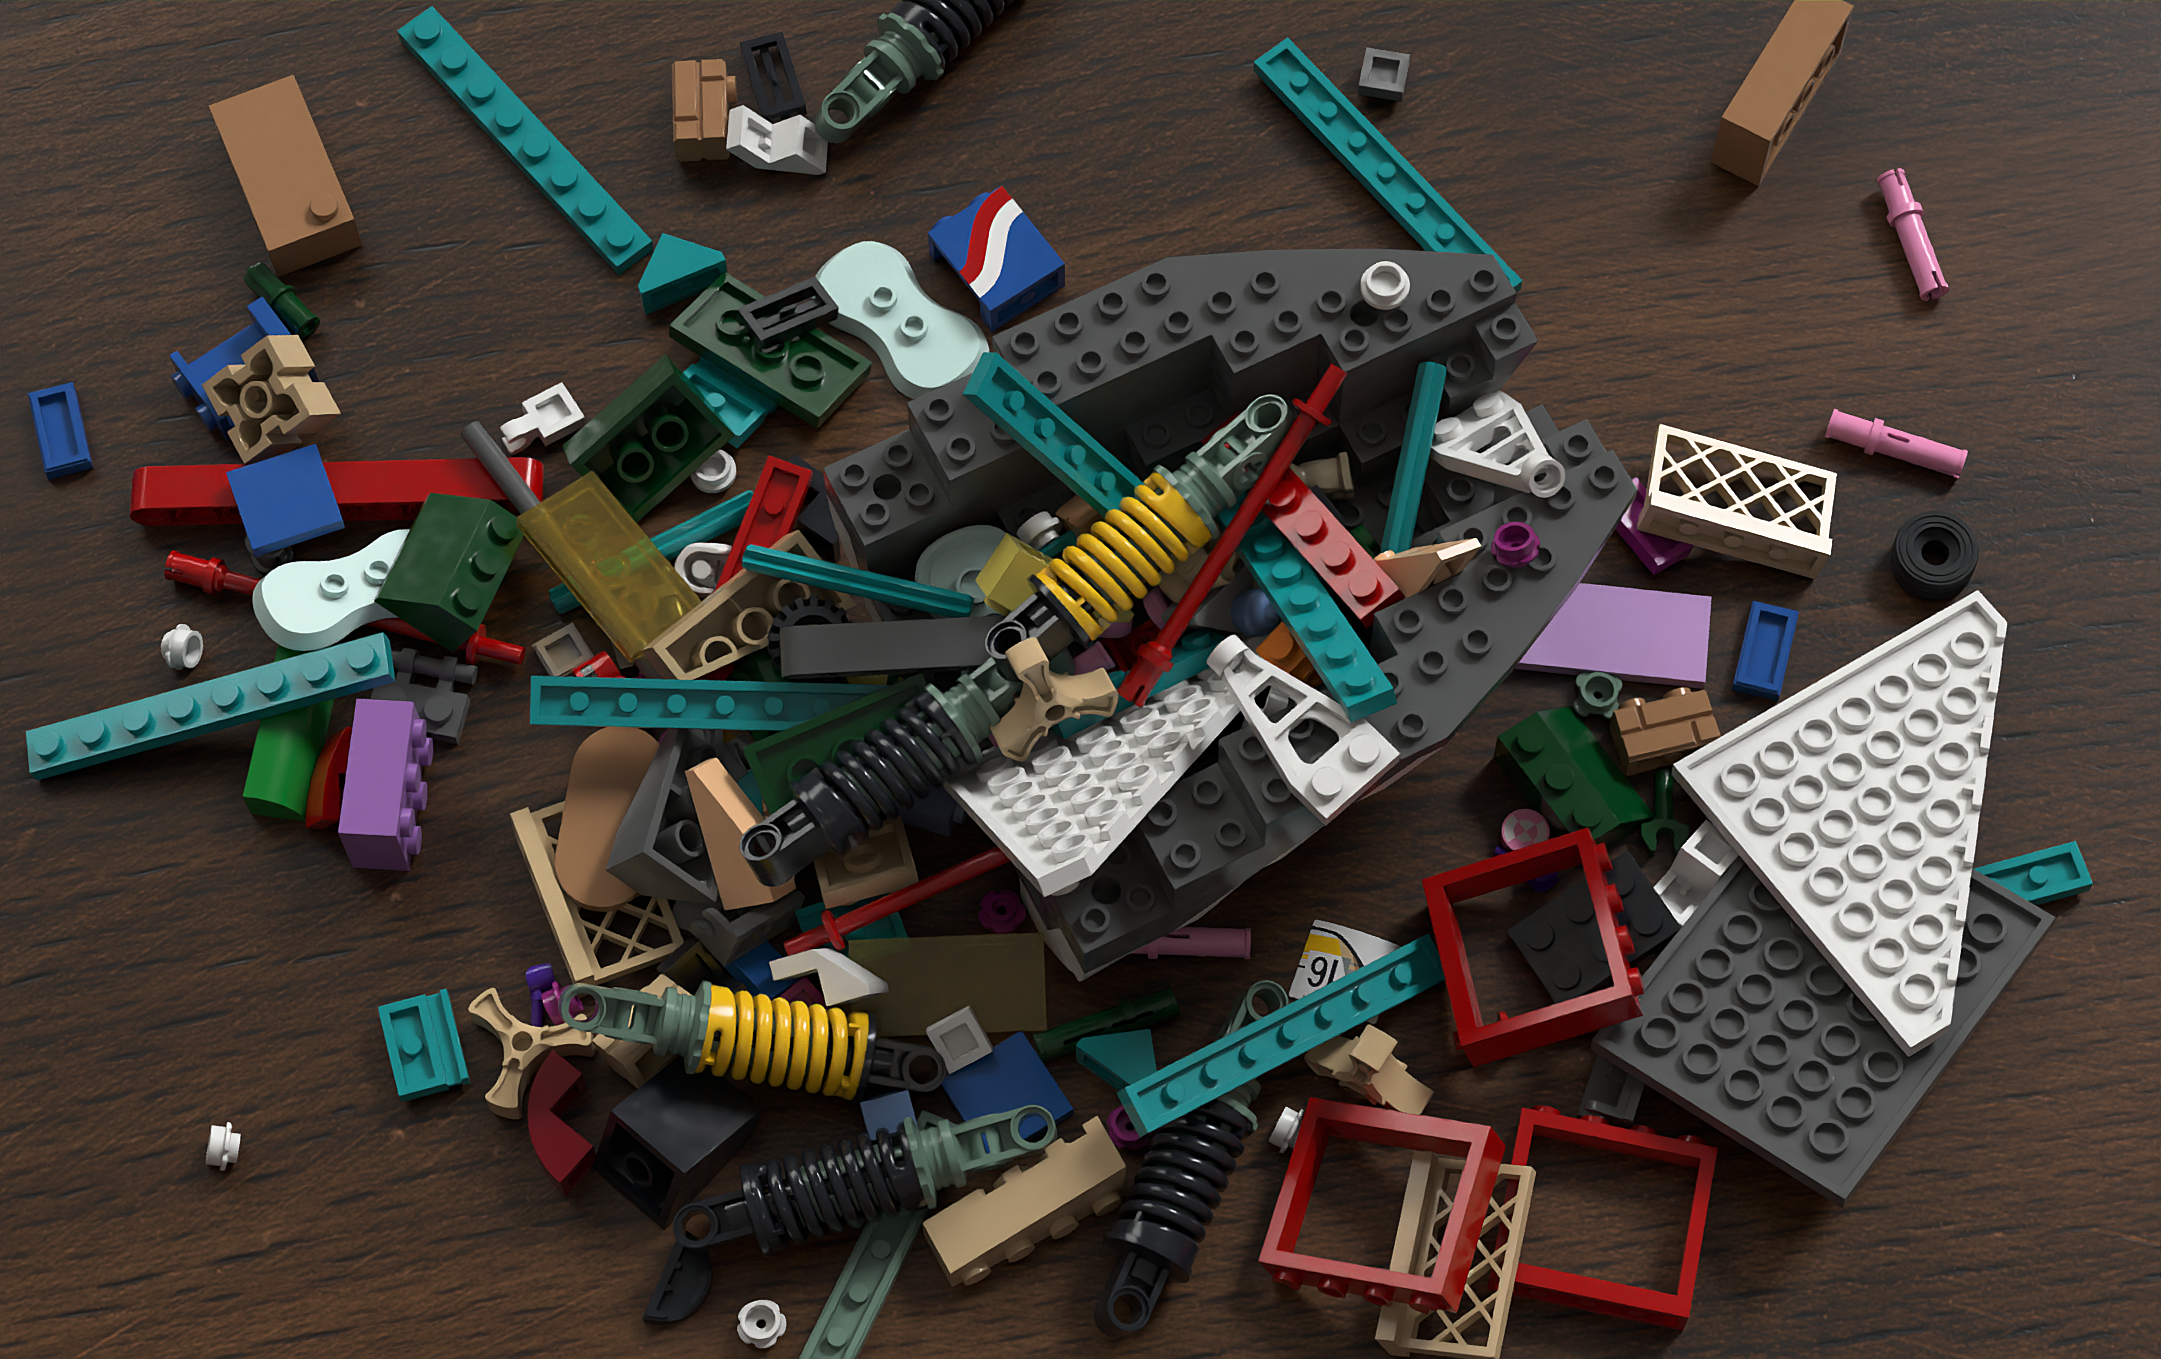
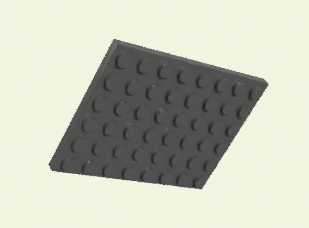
(1779, 1048)

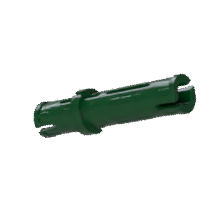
(1117, 1019)

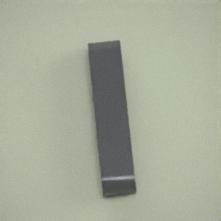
(885, 647)

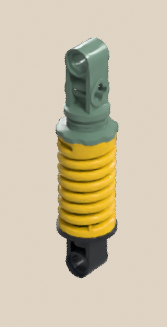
(1141, 537)
(758, 1034)

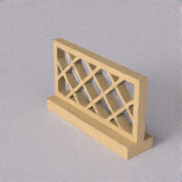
(1734, 529)
(564, 915)
(1414, 1255)

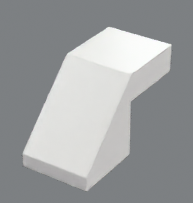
(781, 146)
(1695, 871)
(839, 976)

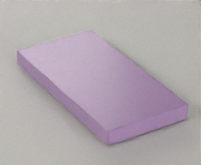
(1626, 635)

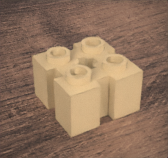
(271, 398)

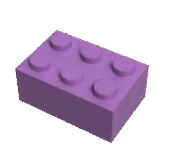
(384, 785)

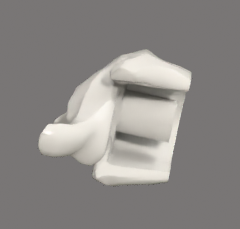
(702, 566)

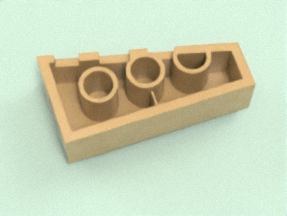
(734, 619)
(1028, 1206)

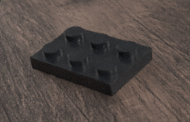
(1565, 938)

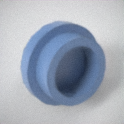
(1254, 613)

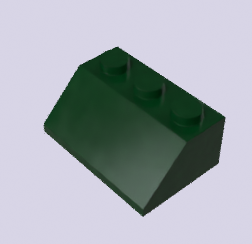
(649, 438)
(450, 567)
(1570, 777)

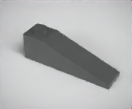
(660, 838)

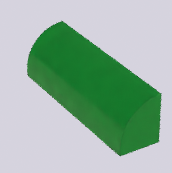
(286, 756)

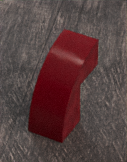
(560, 1149)

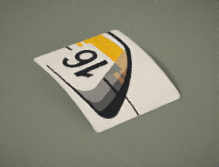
(1334, 953)

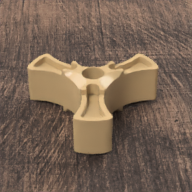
(1048, 699)
(523, 1050)
(1370, 1070)

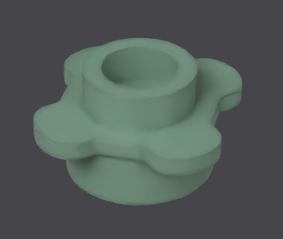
(1595, 682)

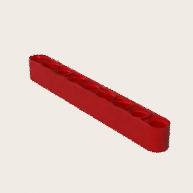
(360, 488)

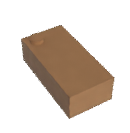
(1780, 87)
(285, 175)

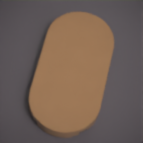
(598, 795)

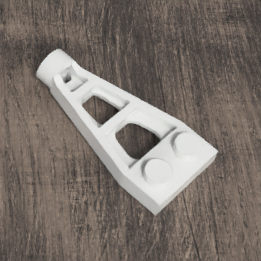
(1488, 419)
(1342, 771)

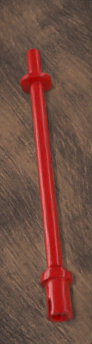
(215, 576)
(1156, 655)
(835, 928)

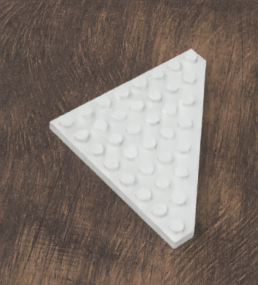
(1088, 791)
(1869, 808)

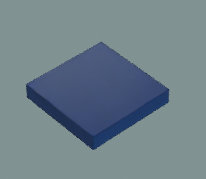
(285, 500)
(1007, 1081)

